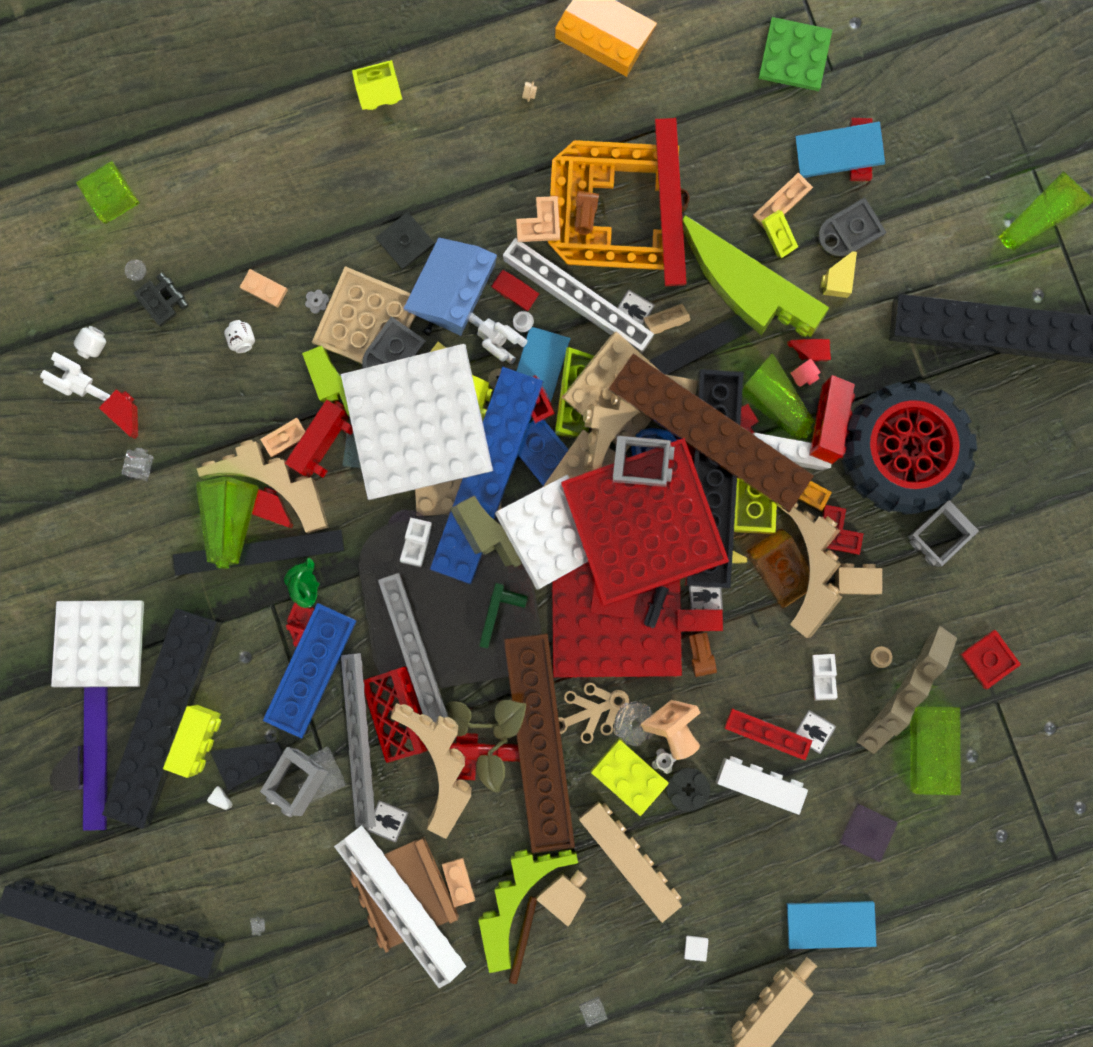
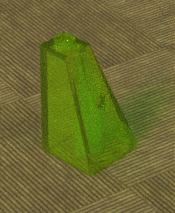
(1051, 208)
(777, 399)
(225, 517)

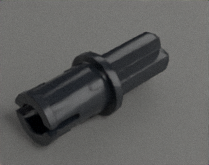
(655, 606)

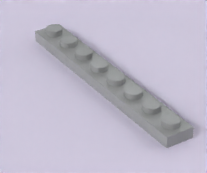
(412, 647)
(358, 740)

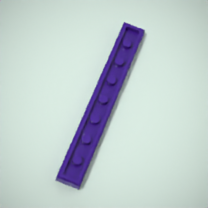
(95, 757)

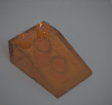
(781, 567)

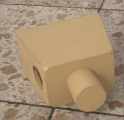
(564, 896)

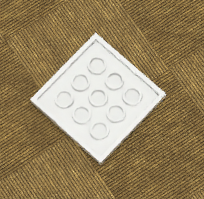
(544, 533)
(97, 644)

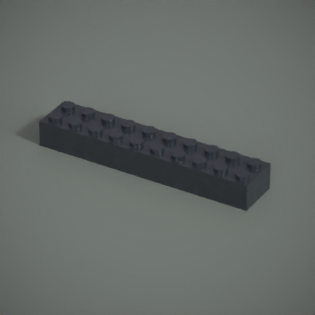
(992, 328)
(724, 393)
(162, 709)
(112, 927)

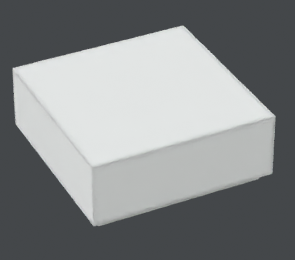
(696, 948)

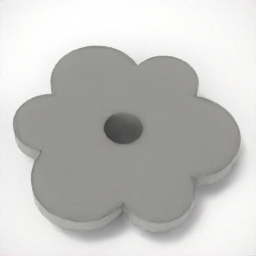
(315, 307)

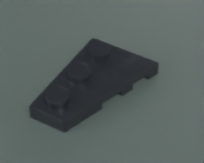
(246, 762)

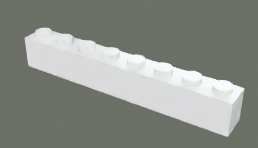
(576, 295)
(400, 907)

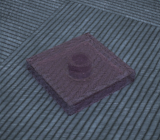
(868, 832)

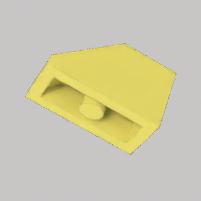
(839, 278)

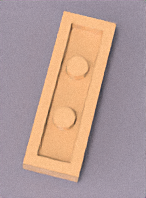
(785, 198)

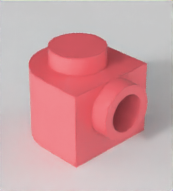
(806, 373)

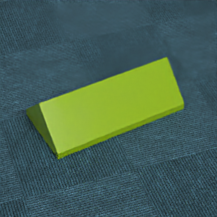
(569, 421)

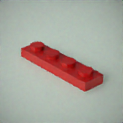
(768, 734)

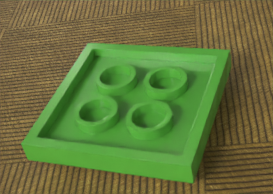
(795, 54)

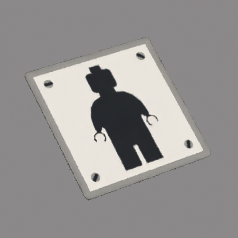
(635, 306)
(708, 597)
(816, 729)
(388, 821)

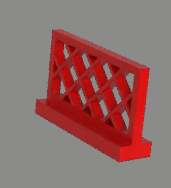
(406, 694)

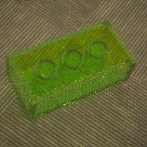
(935, 750)

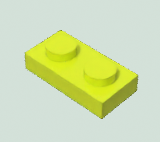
(779, 234)

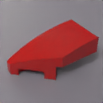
(812, 349)
(298, 621)

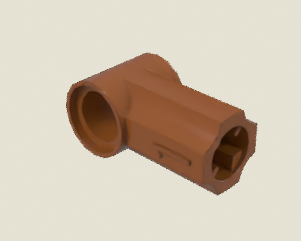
(586, 208)
(702, 661)

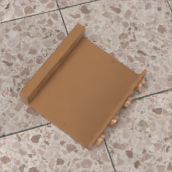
(420, 872)

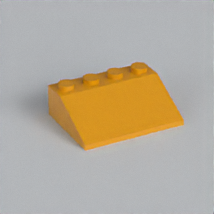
(605, 32)

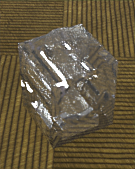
(137, 464)

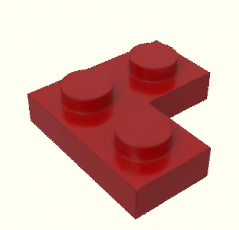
(845, 540)

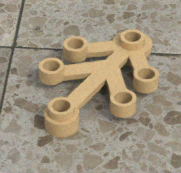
(594, 710)

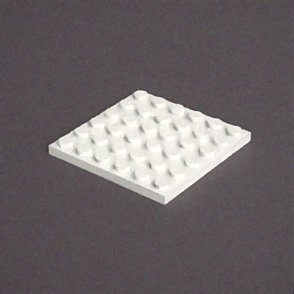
(416, 422)

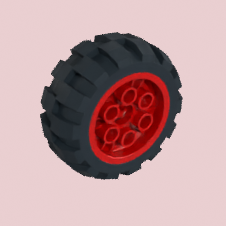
(888, 483)

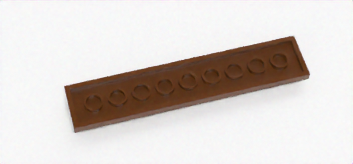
(711, 432)
(540, 743)

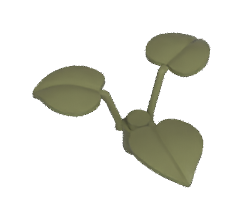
(509, 718)

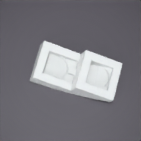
(416, 542)
(824, 677)

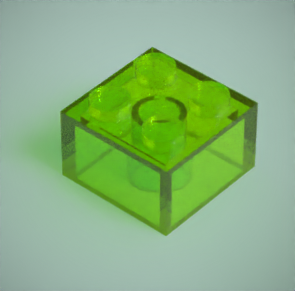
(108, 192)

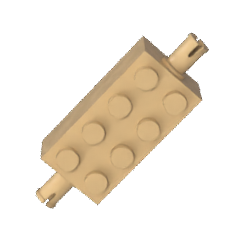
(775, 1008)

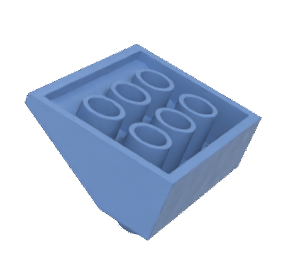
(451, 284)

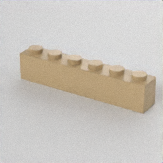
(630, 861)

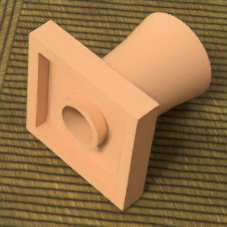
(671, 723)

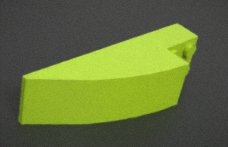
(750, 287)

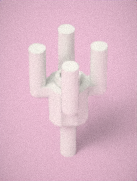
(495, 336)
(72, 380)

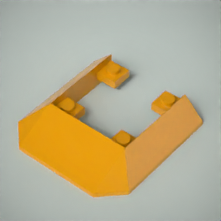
(590, 166)

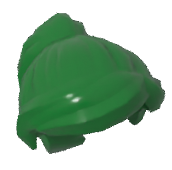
(302, 584)

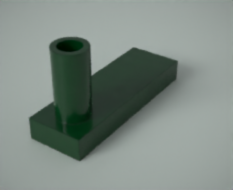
(499, 595)

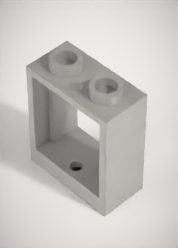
(620, 454)
(959, 521)
(309, 788)

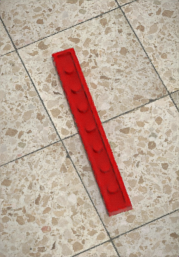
(670, 202)

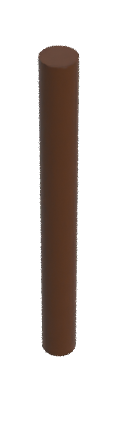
(523, 940)

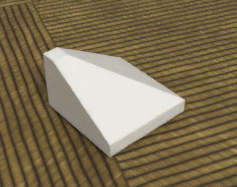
(220, 799)

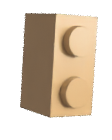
(859, 580)

